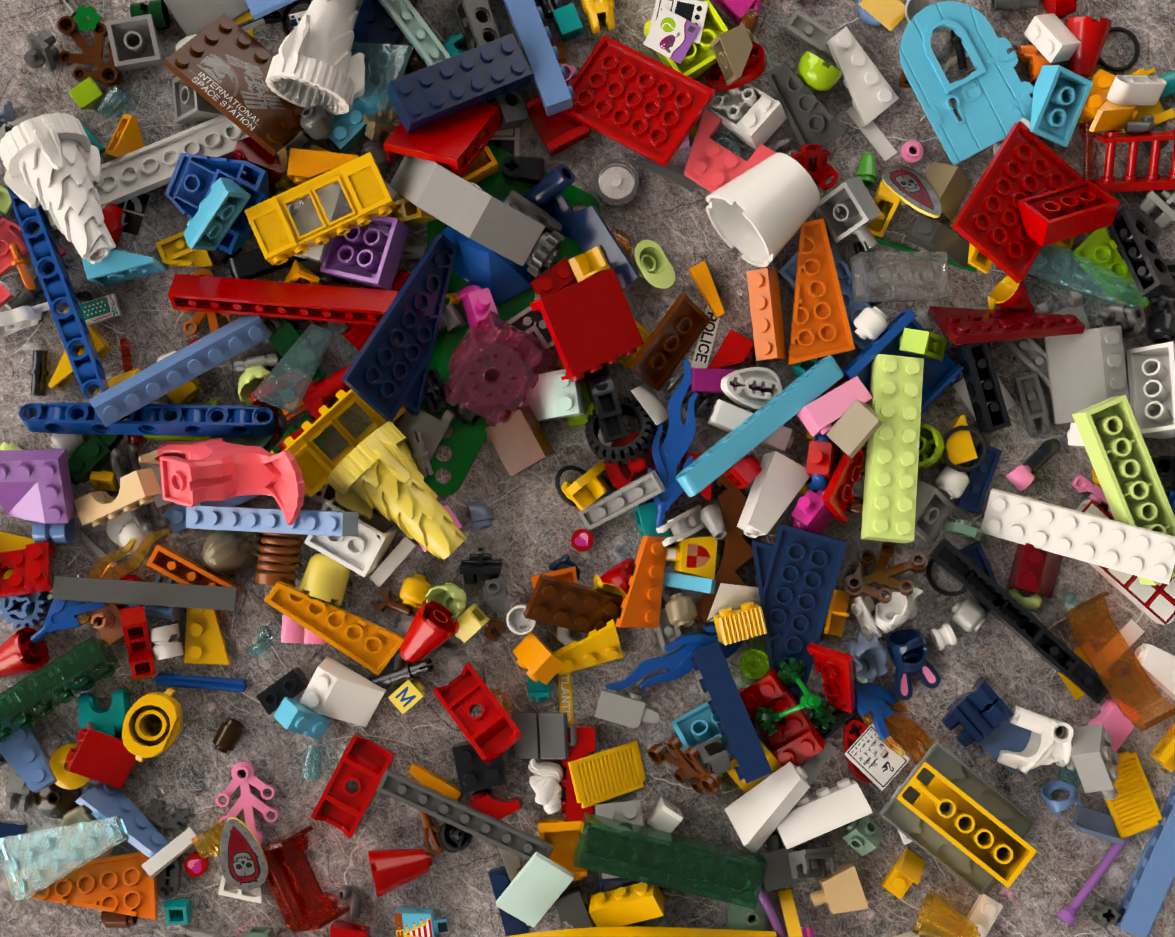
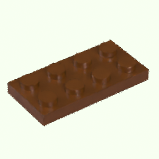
(669, 342)
(571, 605)

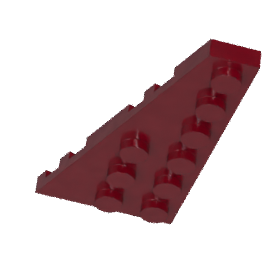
(982, 325)

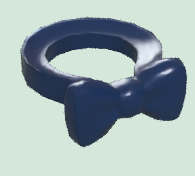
(564, 560)

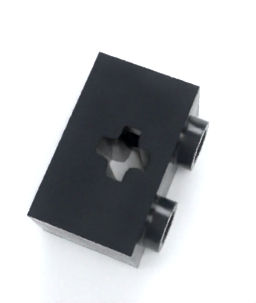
(287, 686)

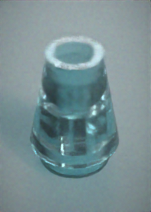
(113, 101)
(311, 765)

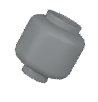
(969, 615)

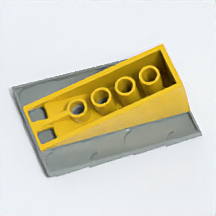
(961, 821)

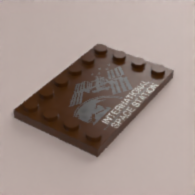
(231, 75)

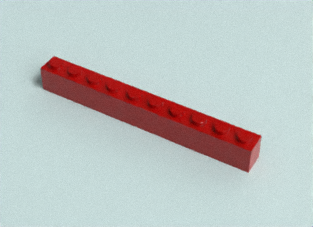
(279, 299)

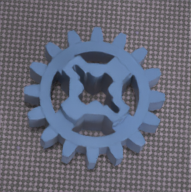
(28, 613)

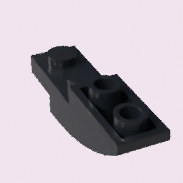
(606, 404)

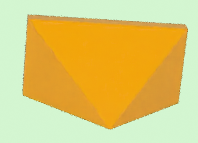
(125, 138)
(300, 274)

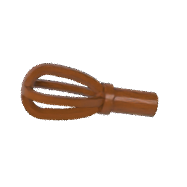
(428, 824)

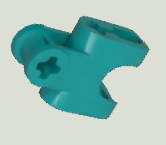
(104, 721)

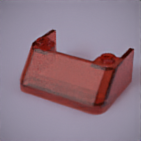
(296, 886)

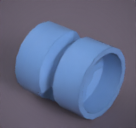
(55, 532)

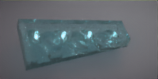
(293, 373)

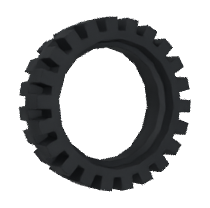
(628, 451)

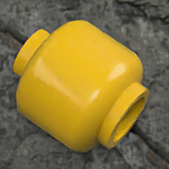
(414, 590)

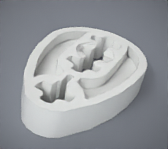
(756, 377)

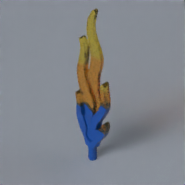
(64, 613)
(871, 705)

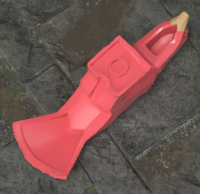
(223, 470)

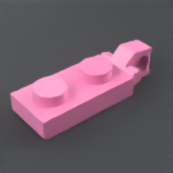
(1096, 493)

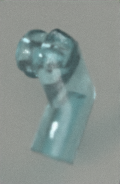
(1069, 600)
(263, 641)

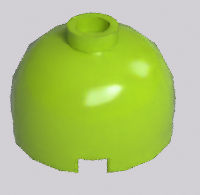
(817, 73)
(930, 446)

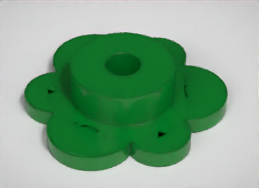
(80, 17)

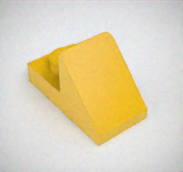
(903, 873)

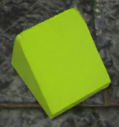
(86, 94)

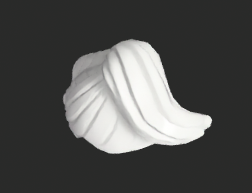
(897, 611)
(546, 784)

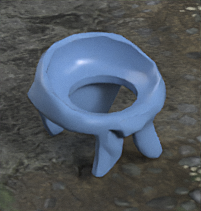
(1058, 806)

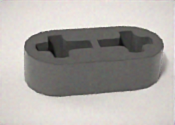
(175, 880)

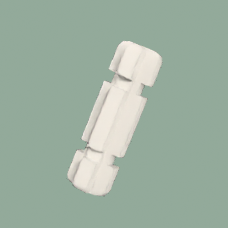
(242, 364)

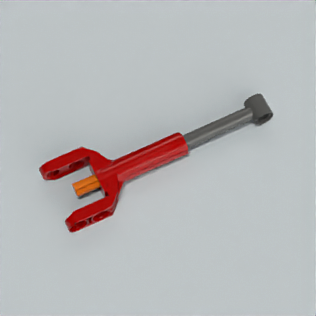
(324, 392)

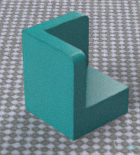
(567, 22)

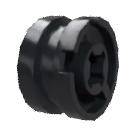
(450, 843)

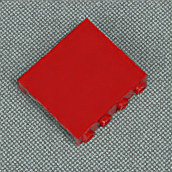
(448, 141)
(590, 324)

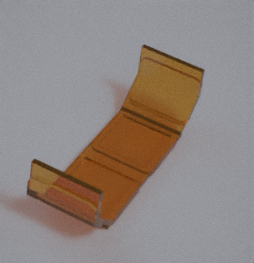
(1117, 664)

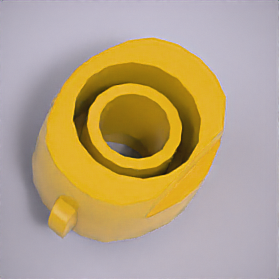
(135, 732)

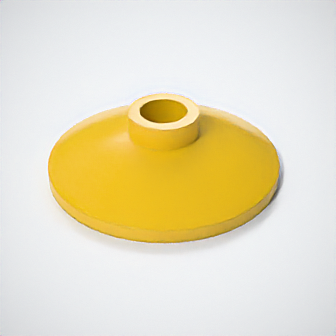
(65, 778)

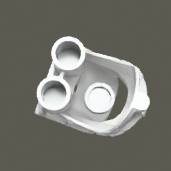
(1044, 744)

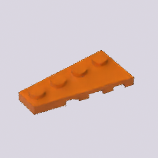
(644, 596)

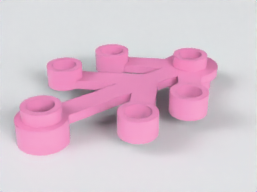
(247, 799)

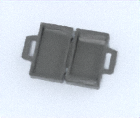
(543, 735)

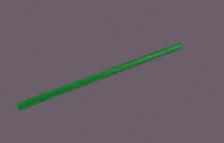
(907, 249)

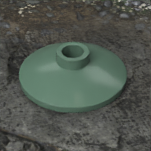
(738, 918)

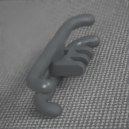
(134, 465)

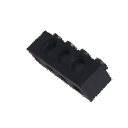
(1141, 254)
(983, 386)

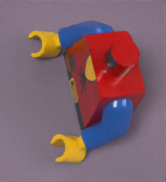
(821, 462)

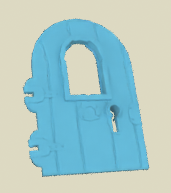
(985, 100)

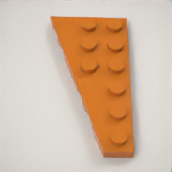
(819, 312)
(109, 885)

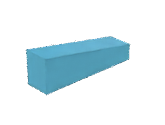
(689, 582)

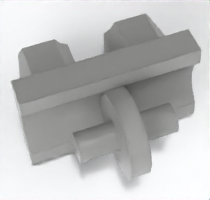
(1152, 201)

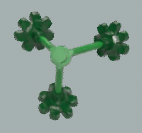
(821, 713)

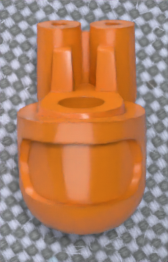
(1030, 55)

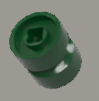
(156, 8)

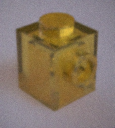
(209, 841)

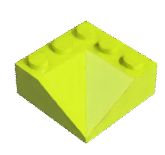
(699, 56)

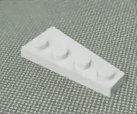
(865, 83)

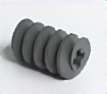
(700, 403)

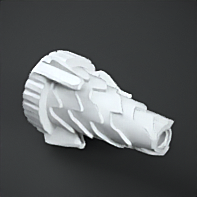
(317, 60)
(57, 165)

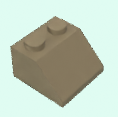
(732, 52)

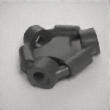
(1125, 317)

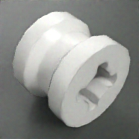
(943, 636)

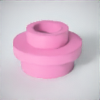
(907, 156)

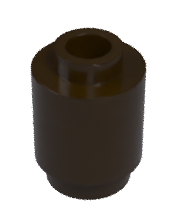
(228, 735)

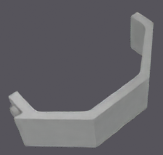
(467, 208)

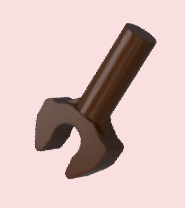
(388, 602)
(493, 623)

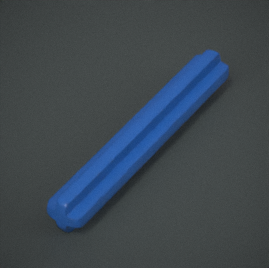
(200, 682)

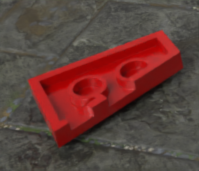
(839, 489)
(837, 674)

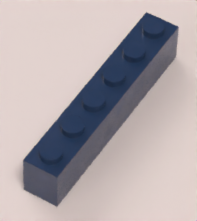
(732, 713)

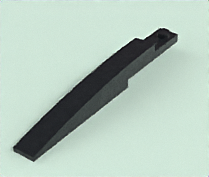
(1019, 620)

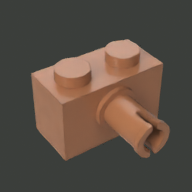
(108, 623)

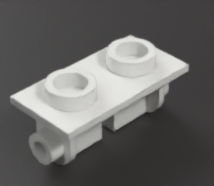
(861, 607)

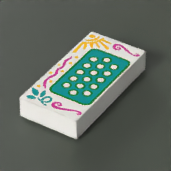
(101, 309)

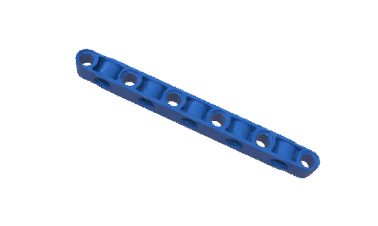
(60, 295)
(151, 420)

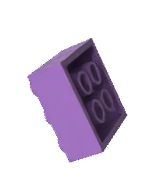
(367, 253)
(36, 485)

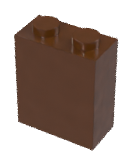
(520, 440)

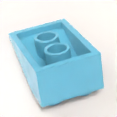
(1058, 103)
(121, 267)

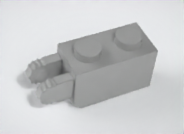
(624, 709)

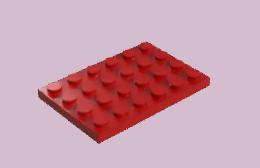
(637, 100)
(992, 215)

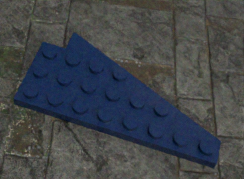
(398, 353)
(795, 592)

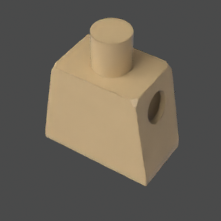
(840, 890)

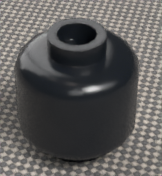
(1161, 327)

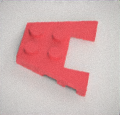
(712, 163)
(11, 233)

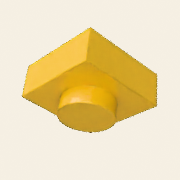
(104, 480)

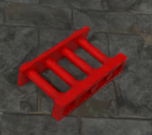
(1130, 180)

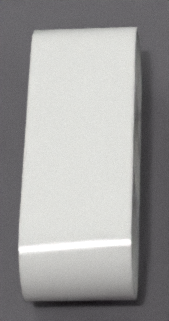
(1136, 90)

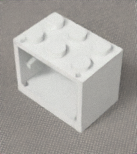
(358, 552)

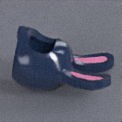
(909, 654)

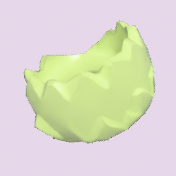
(249, 381)
(449, 596)

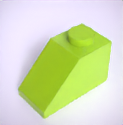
(923, 344)

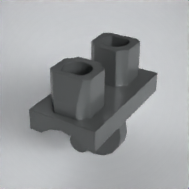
(41, 50)

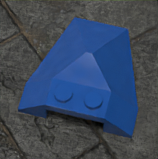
(193, 182)
(487, 268)

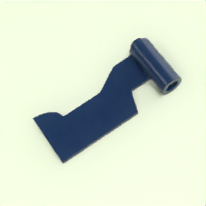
(582, 226)

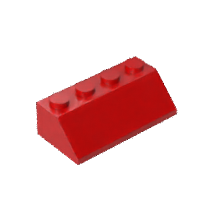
(1067, 212)

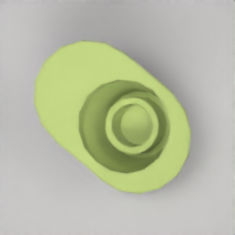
(653, 264)

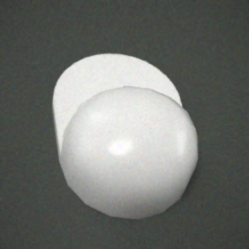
(123, 529)

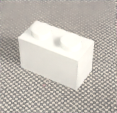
(1052, 38)

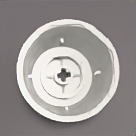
(763, 208)

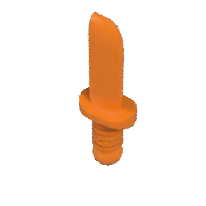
(22, 266)

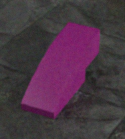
(709, 380)

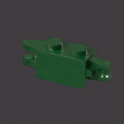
(285, 339)
(92, 456)

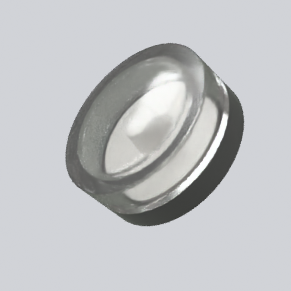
(616, 182)

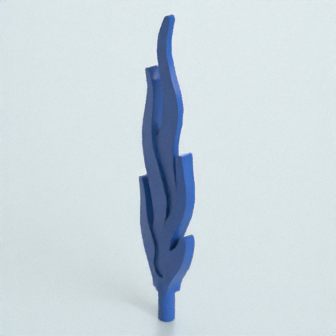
(674, 446)
(677, 663)

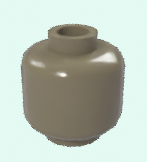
(681, 610)

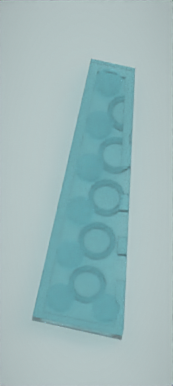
(1066, 270)

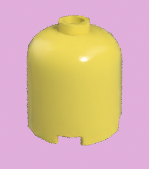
(325, 579)

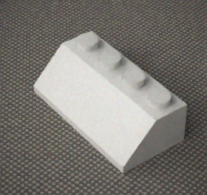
(1153, 389)
(823, 812)

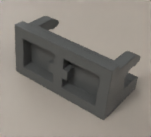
(811, 862)

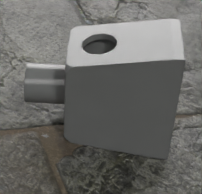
(778, 867)

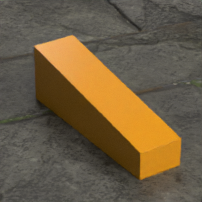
(705, 284)
(434, 781)

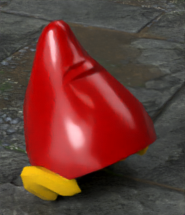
(1010, 296)
(616, 578)

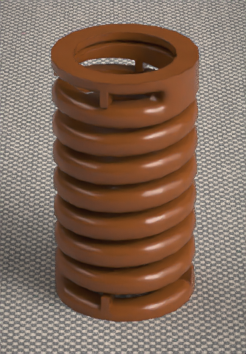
(283, 558)

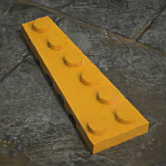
(349, 633)

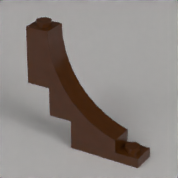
(735, 548)

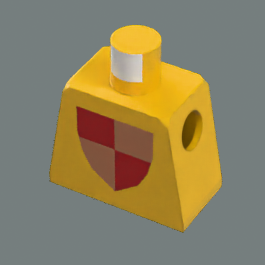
(694, 556)

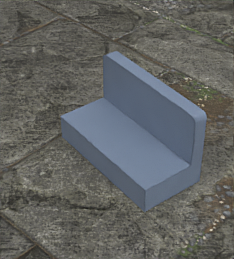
(1095, 824)

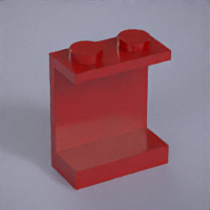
(557, 130)
(100, 757)

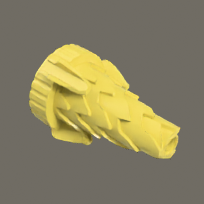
(386, 478)

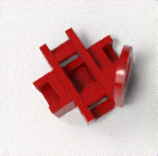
(821, 170)

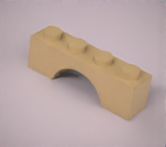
(135, 489)

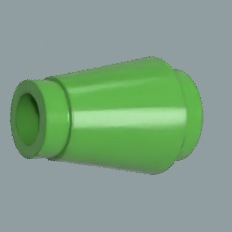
(867, 169)

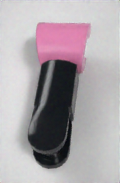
(1023, 475)

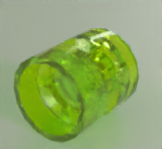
(753, 663)

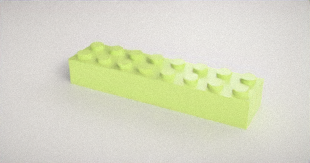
(893, 450)
(1125, 467)

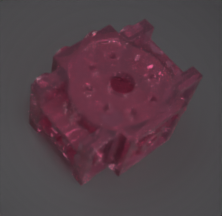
(494, 382)

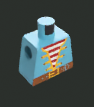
(418, 922)

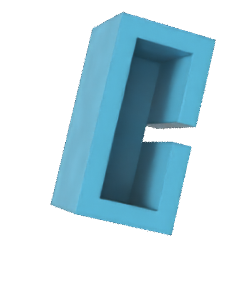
(301, 719)

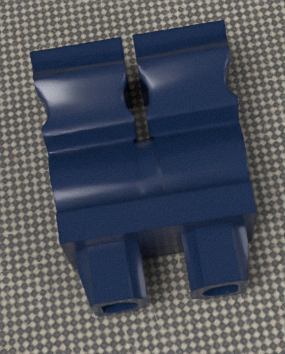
(973, 717)

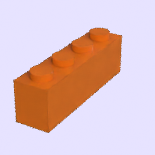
(766, 315)
(186, 570)

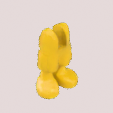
(597, 7)

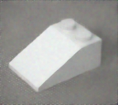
(342, 693)

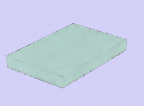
(534, 889)

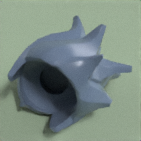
(868, 658)

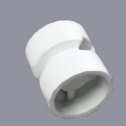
(517, 622)
(165, 642)

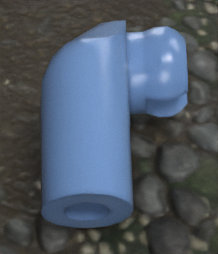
(866, 17)

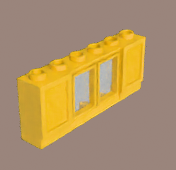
(320, 209)
(333, 437)

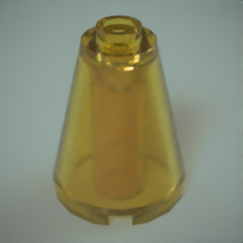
(941, 919)

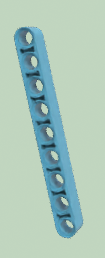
(759, 426)

